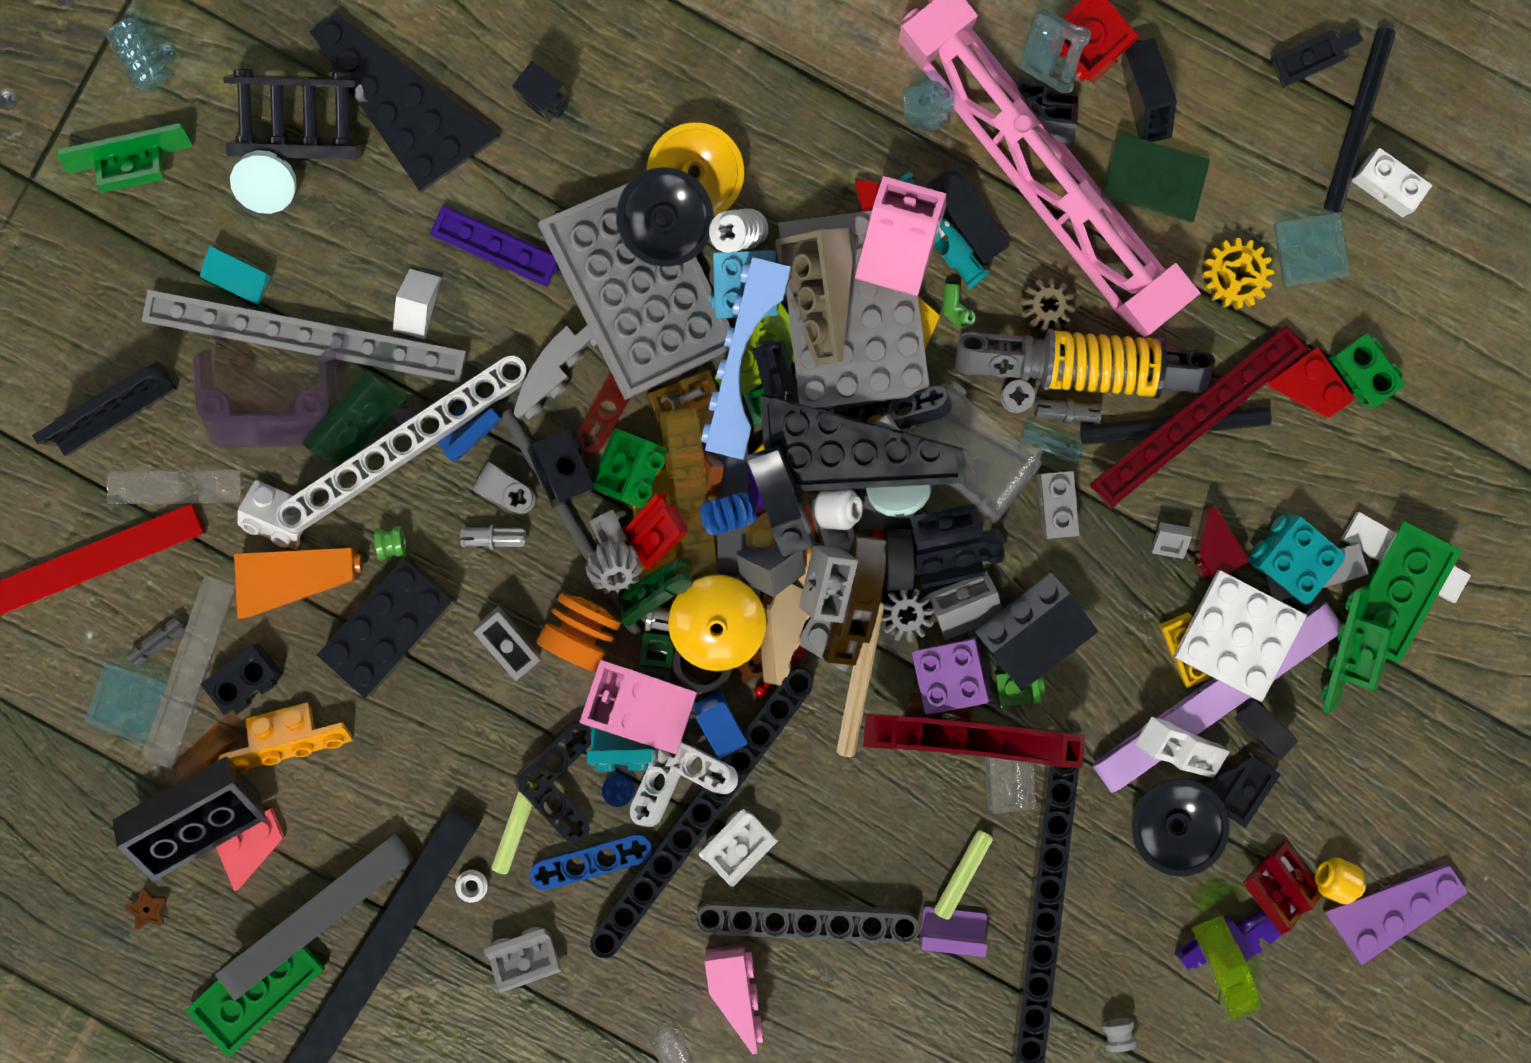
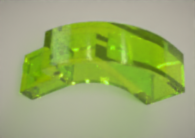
(1229, 970)

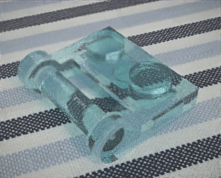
(1045, 48)

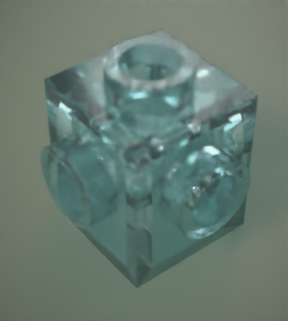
(928, 105)

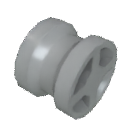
(1011, 397)
(1119, 1035)

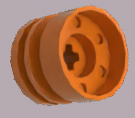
(578, 632)

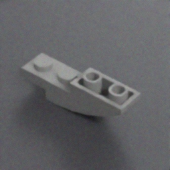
(546, 374)

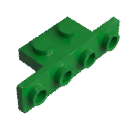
(126, 158)
(1360, 653)

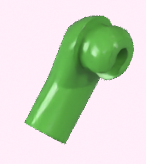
(954, 309)

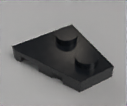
(1244, 788)

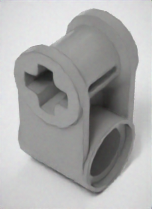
(500, 488)

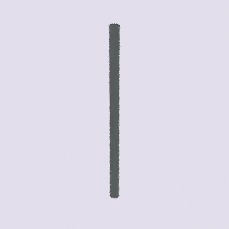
(563, 510)

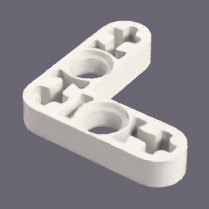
(679, 766)

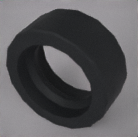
(899, 559)
(693, 684)
(1266, 729)

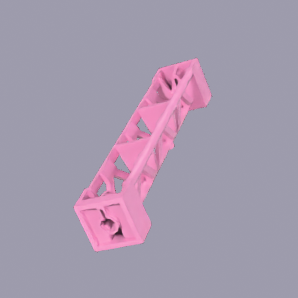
(947, 30)

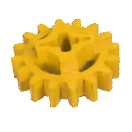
(1243, 261)

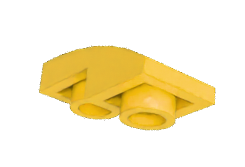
(1173, 632)

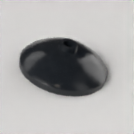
(686, 213)
(1201, 833)

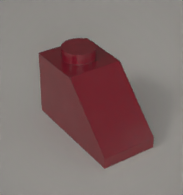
(1216, 546)

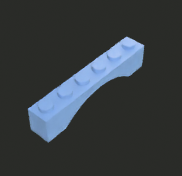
(763, 290)

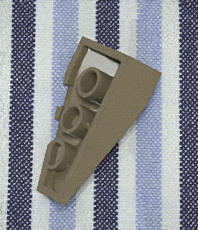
(820, 287)

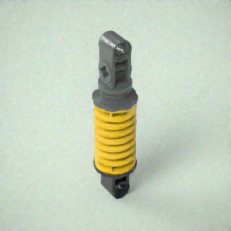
(1087, 359)

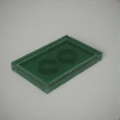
(1155, 177)
(353, 420)

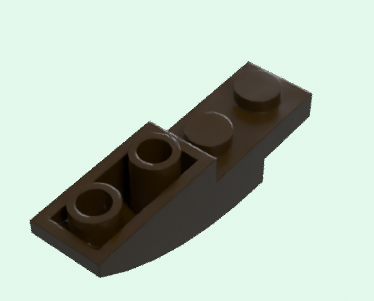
(863, 604)

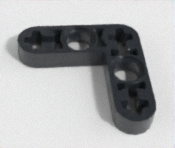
(545, 786)

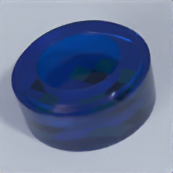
(618, 790)

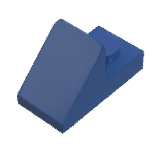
(719, 724)

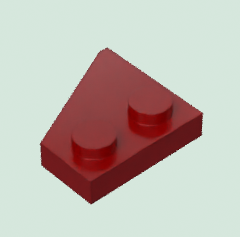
(1313, 384)

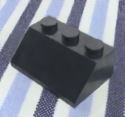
(1036, 631)

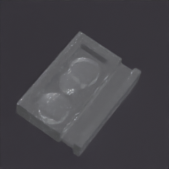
(1009, 786)

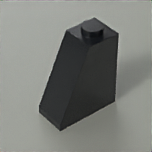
(1149, 90)

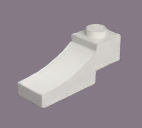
(1181, 748)

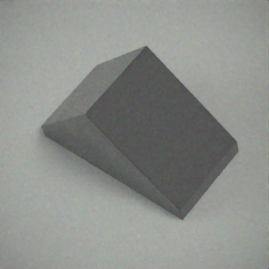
(769, 570)

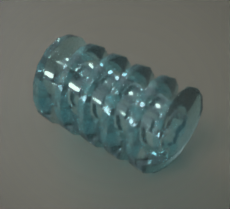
(136, 56)

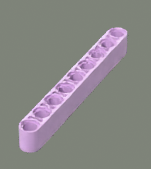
(1212, 702)

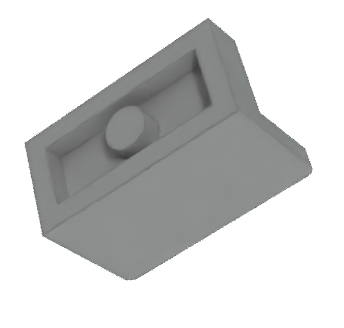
(965, 605)

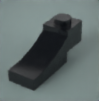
(969, 214)
(782, 501)

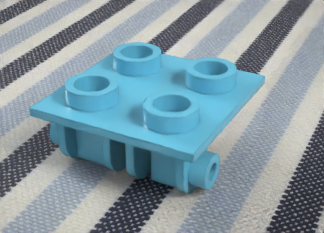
(727, 278)

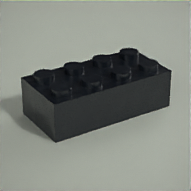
(386, 627)
(189, 819)

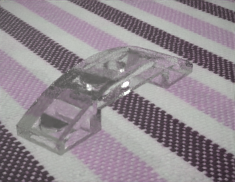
(173, 487)

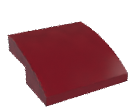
(1283, 887)

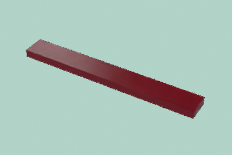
(1198, 417)

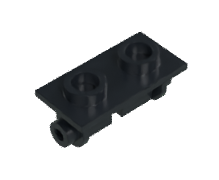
(776, 370)

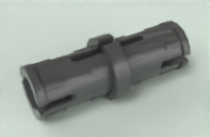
(1068, 410)

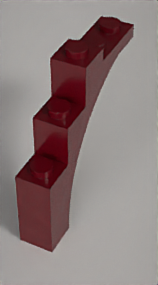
(974, 739)

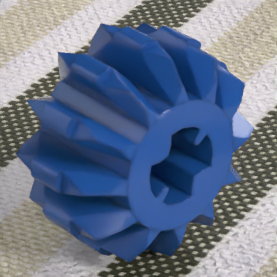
(727, 513)

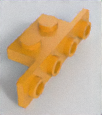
(285, 735)

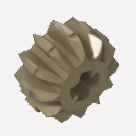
(1044, 293)

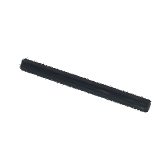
(1360, 120)
(1143, 428)

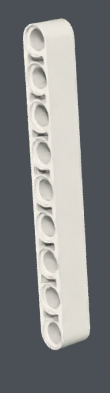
(386, 445)

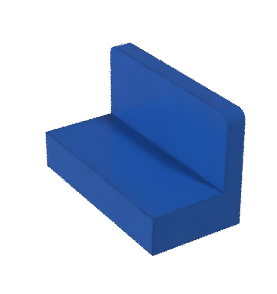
(468, 435)

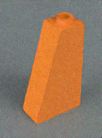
(284, 577)

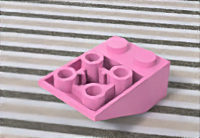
(901, 236)
(638, 707)
(729, 986)

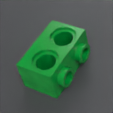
(1360, 377)

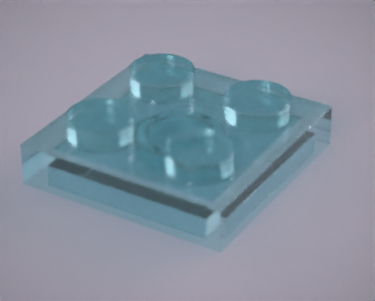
(1311, 250)
(125, 702)

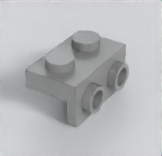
(523, 959)

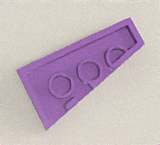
(1394, 911)

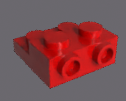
(1108, 39)

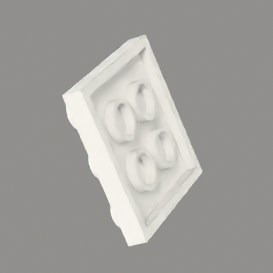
(1240, 635)

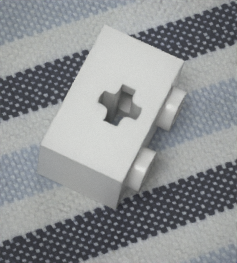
(1391, 182)

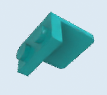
(1296, 557)
(612, 750)

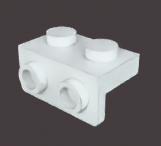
(259, 511)
(737, 846)

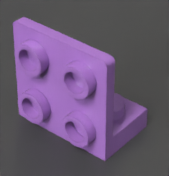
(952, 676)

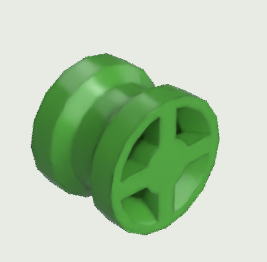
(390, 543)

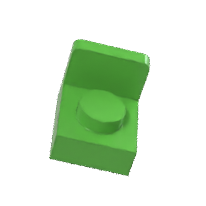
(1010, 694)

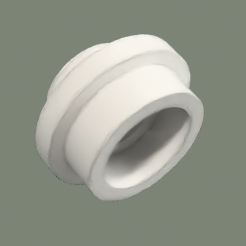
(462, 890)

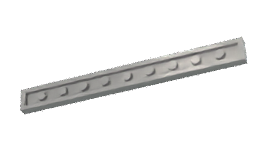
(304, 336)

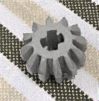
(613, 567)
(909, 625)

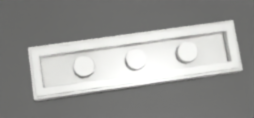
(1374, 540)

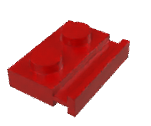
(655, 530)

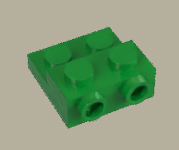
(629, 468)

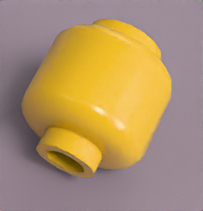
(1340, 880)

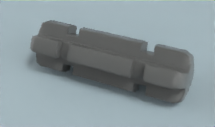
(156, 641)

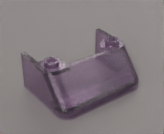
(262, 429)

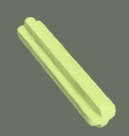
(512, 833)
(963, 875)

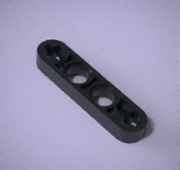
(917, 416)

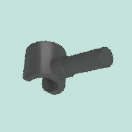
(679, 401)

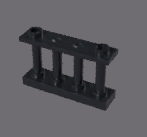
(278, 143)

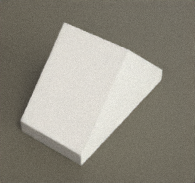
(415, 303)

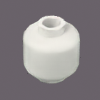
(837, 509)

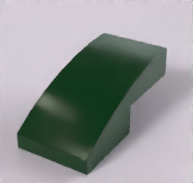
(656, 656)

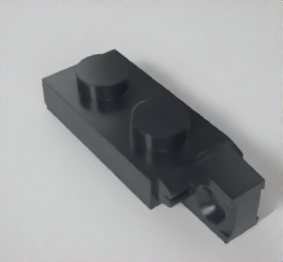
(1314, 56)

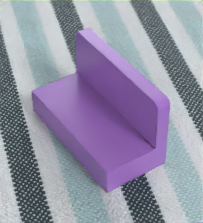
(959, 935)

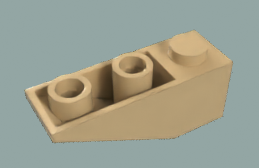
(782, 632)

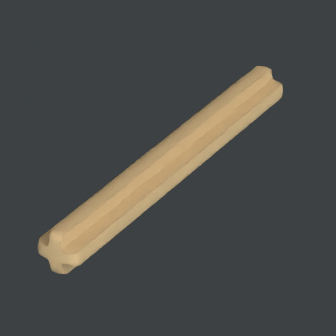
(857, 693)

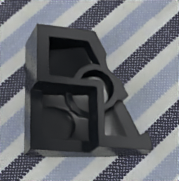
(1055, 111)

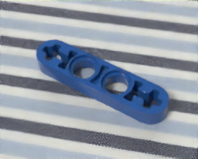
(590, 859)

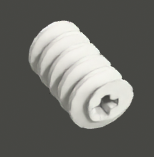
(738, 230)

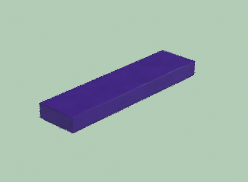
(494, 246)

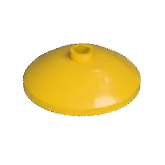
(711, 152)
(719, 601)

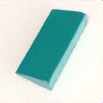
(234, 275)

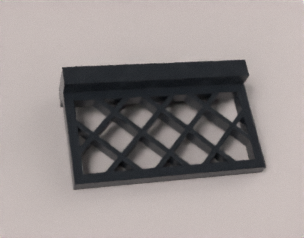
(107, 410)

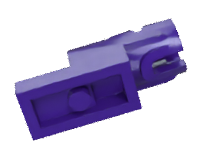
(1245, 935)

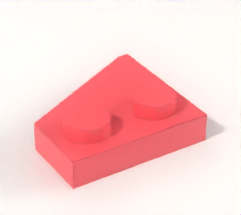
(250, 849)

